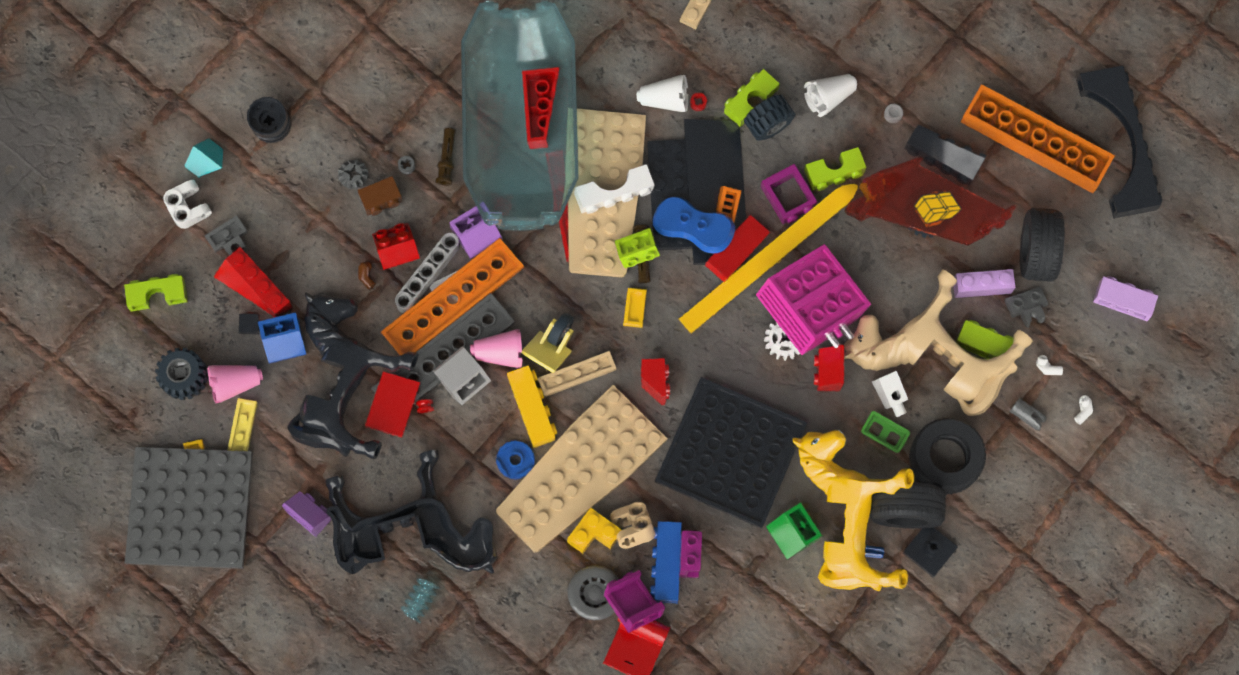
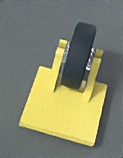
(546, 346)

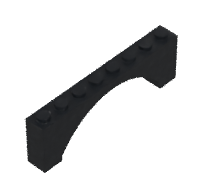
(1112, 91)

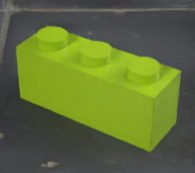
(983, 341)

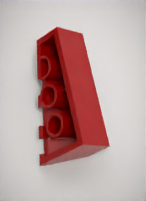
(539, 95)
(249, 280)

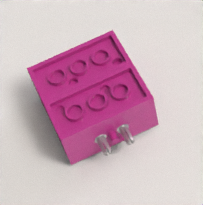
(813, 300)

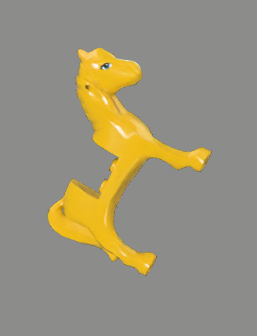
(855, 490)

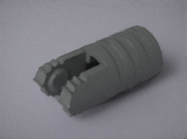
(1028, 414)

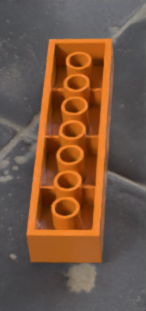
(1037, 138)

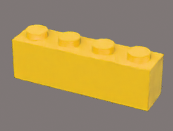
(531, 407)

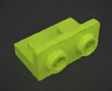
(637, 248)

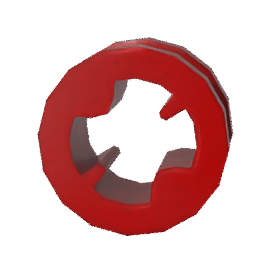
(698, 107)
(424, 406)

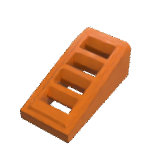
(735, 201)

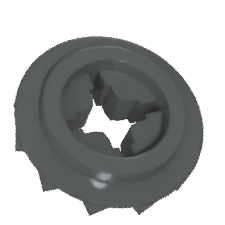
(357, 180)

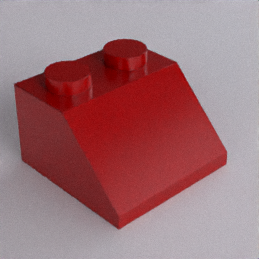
(829, 369)

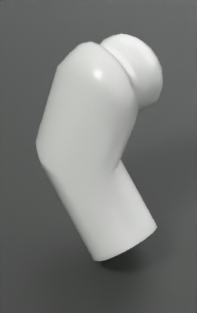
(1086, 409)

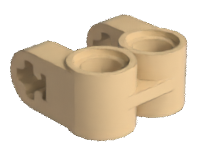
(642, 527)

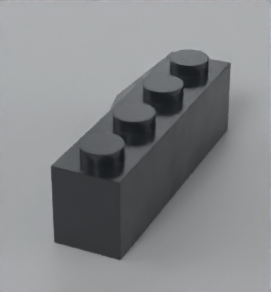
(945, 154)

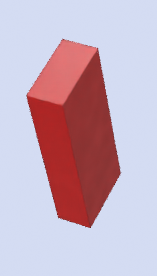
(745, 241)

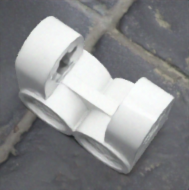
(182, 192)

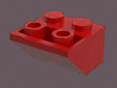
(395, 245)
(653, 379)

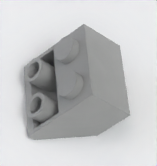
(461, 376)

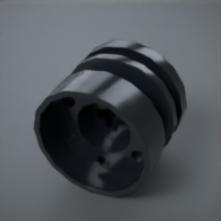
(259, 117)

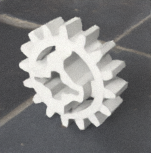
(776, 348)

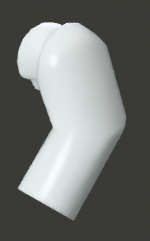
(1043, 364)

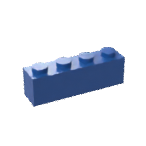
(667, 562)

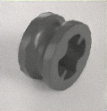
(408, 170)

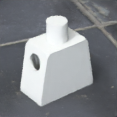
(890, 385)

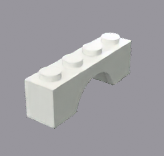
(592, 197)

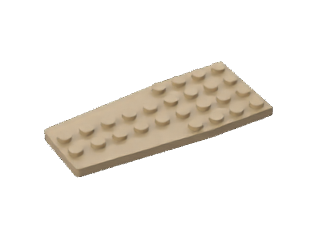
(606, 152)
(580, 469)

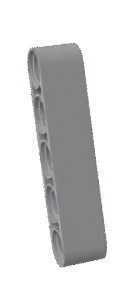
(428, 264)

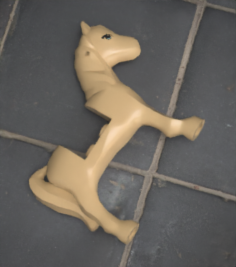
(977, 377)

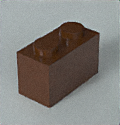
(380, 196)

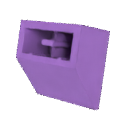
(473, 232)

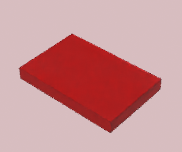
(392, 404)

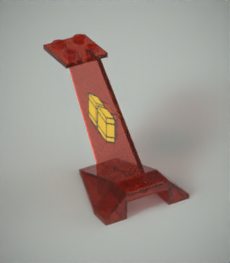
(927, 203)

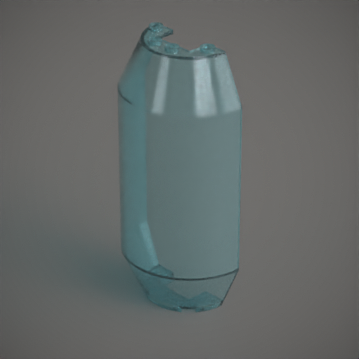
(505, 177)

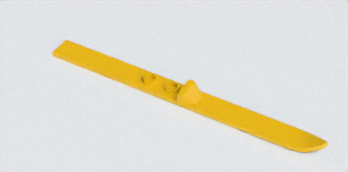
(768, 257)

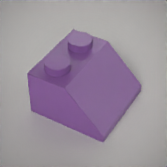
(307, 513)

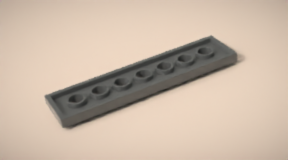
(456, 330)

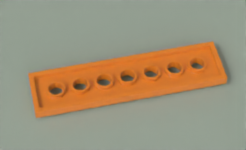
(453, 286)

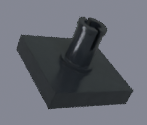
(930, 550)

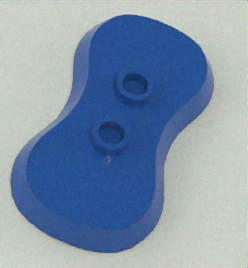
(707, 230)

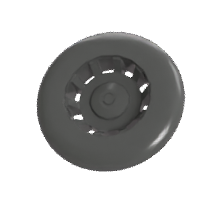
(592, 593)

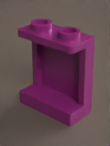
(690, 554)
(632, 601)

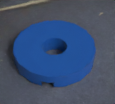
(515, 448)

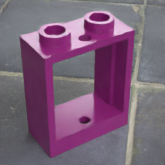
(779, 178)

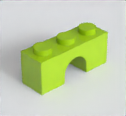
(760, 85)
(821, 176)
(139, 292)

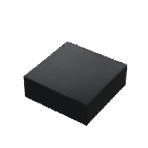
(248, 324)

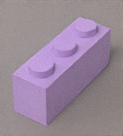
(984, 283)
(1125, 298)

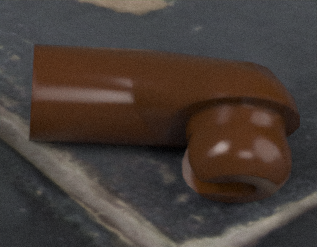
(363, 275)

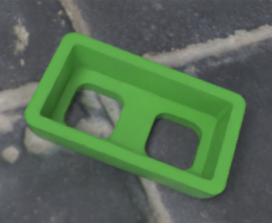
(888, 426)

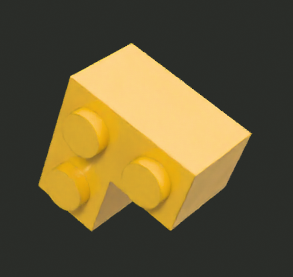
(593, 527)

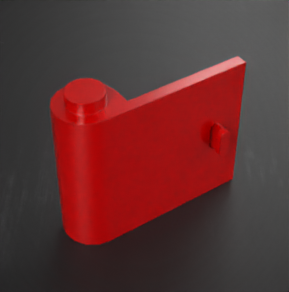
(637, 647)

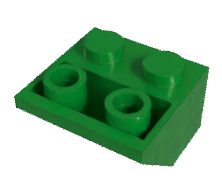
(794, 531)

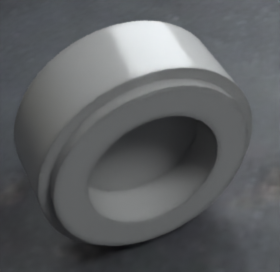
(893, 113)

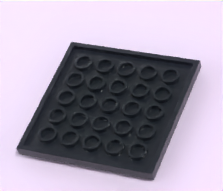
(730, 452)

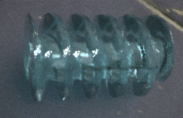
(419, 599)

